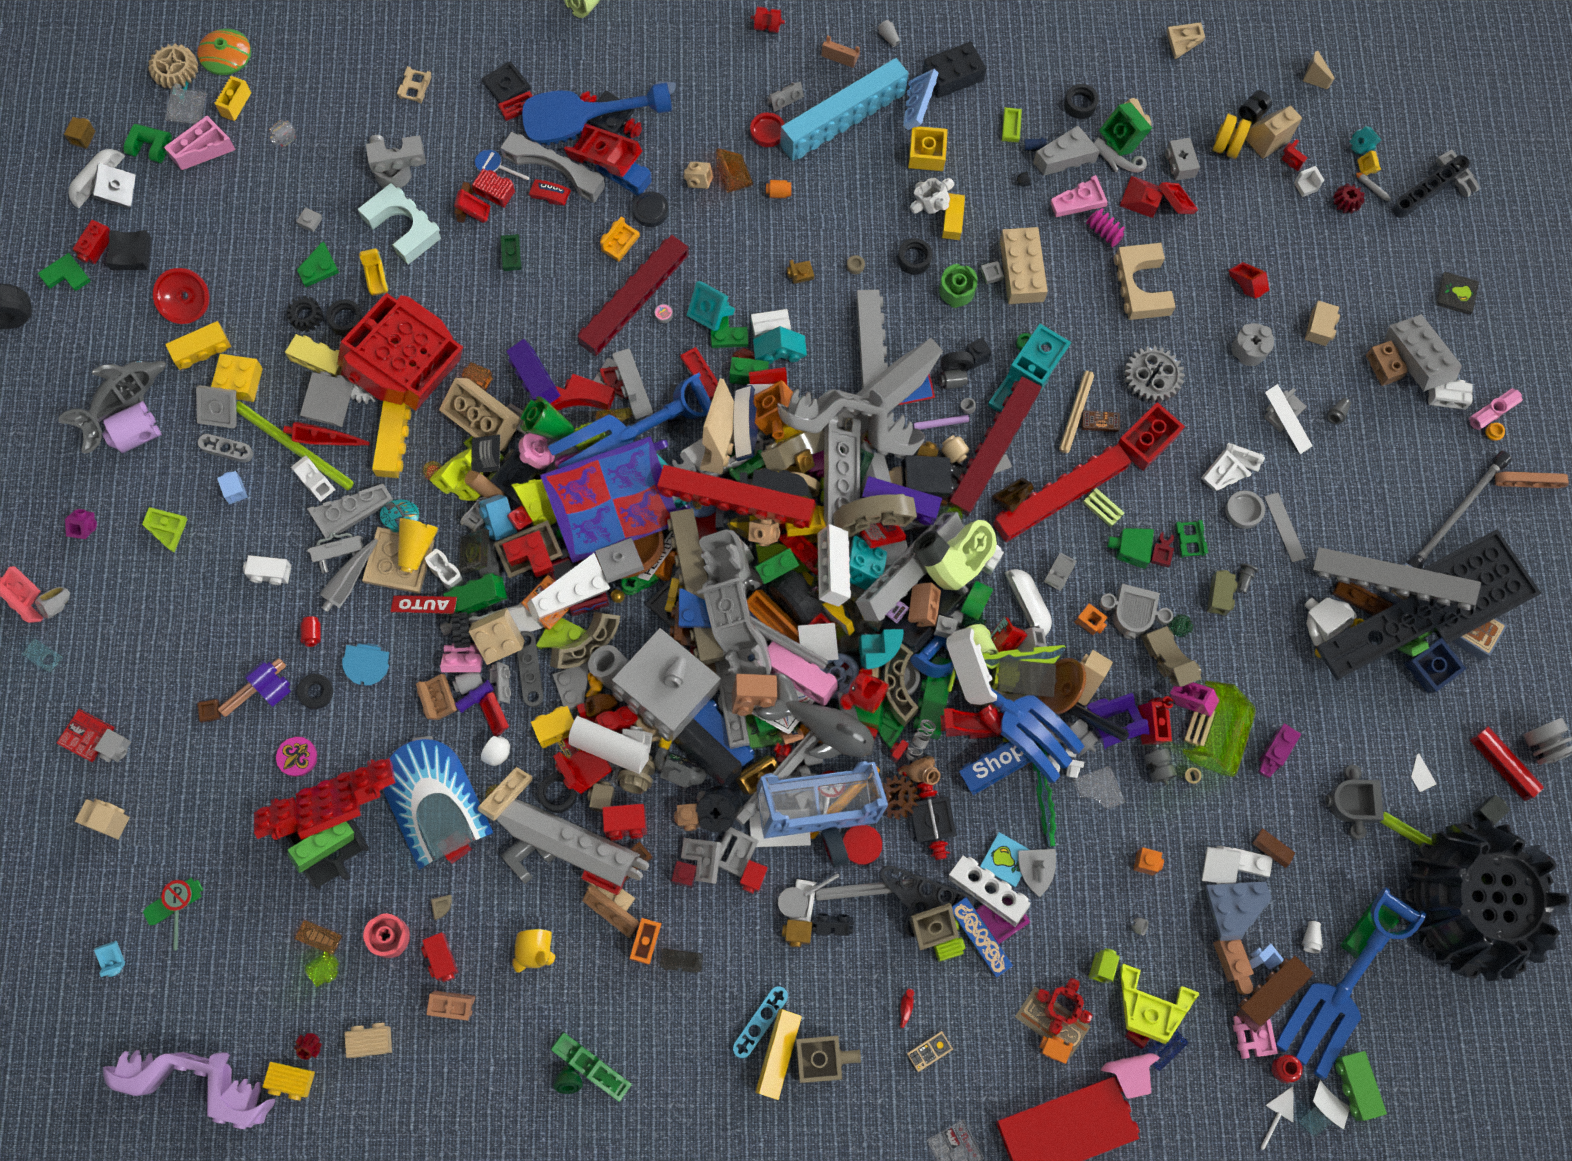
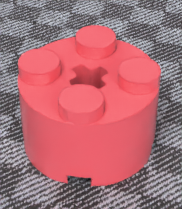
(383, 925)

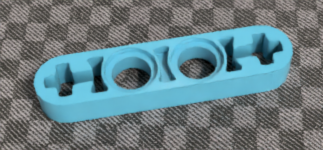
(759, 1021)

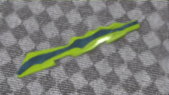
(1040, 655)

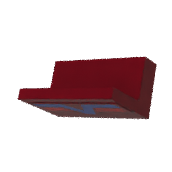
(596, 603)

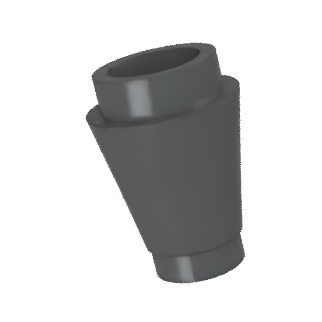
(1339, 411)

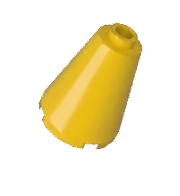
(413, 543)

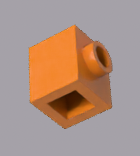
(1148, 861)

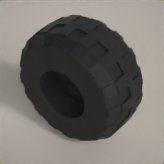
(14, 306)
(793, 597)

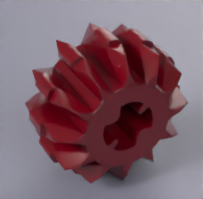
(1349, 198)

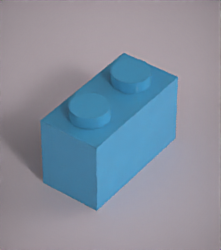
(495, 512)

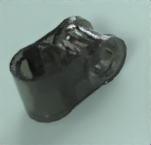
(849, 644)

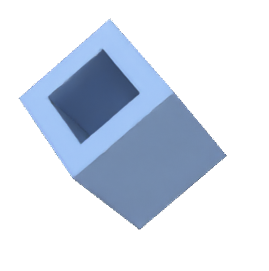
(232, 487)

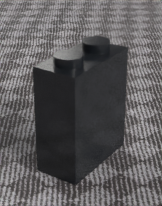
(928, 475)

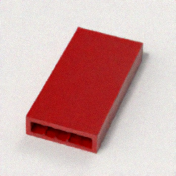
(1071, 1125)

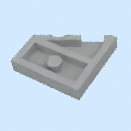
(572, 685)

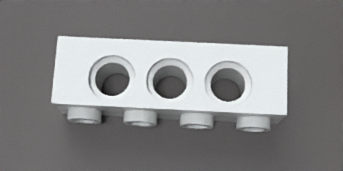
(1011, 913)

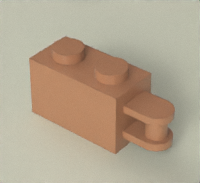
(1235, 964)

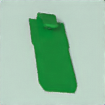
(157, 911)

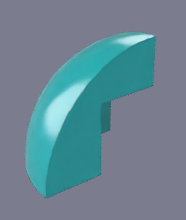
(880, 648)

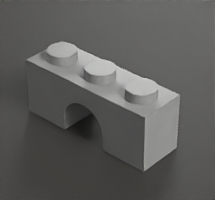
(409, 155)

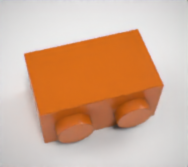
(645, 941)

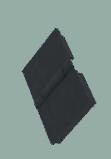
(914, 636)

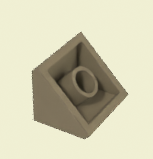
(934, 926)

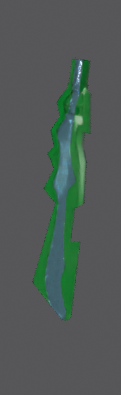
(1046, 805)

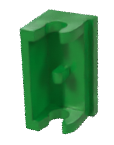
(749, 466)

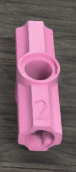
(1489, 414)

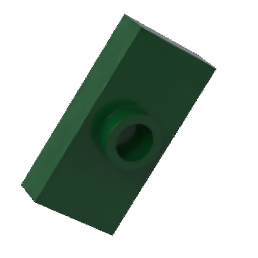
(511, 252)

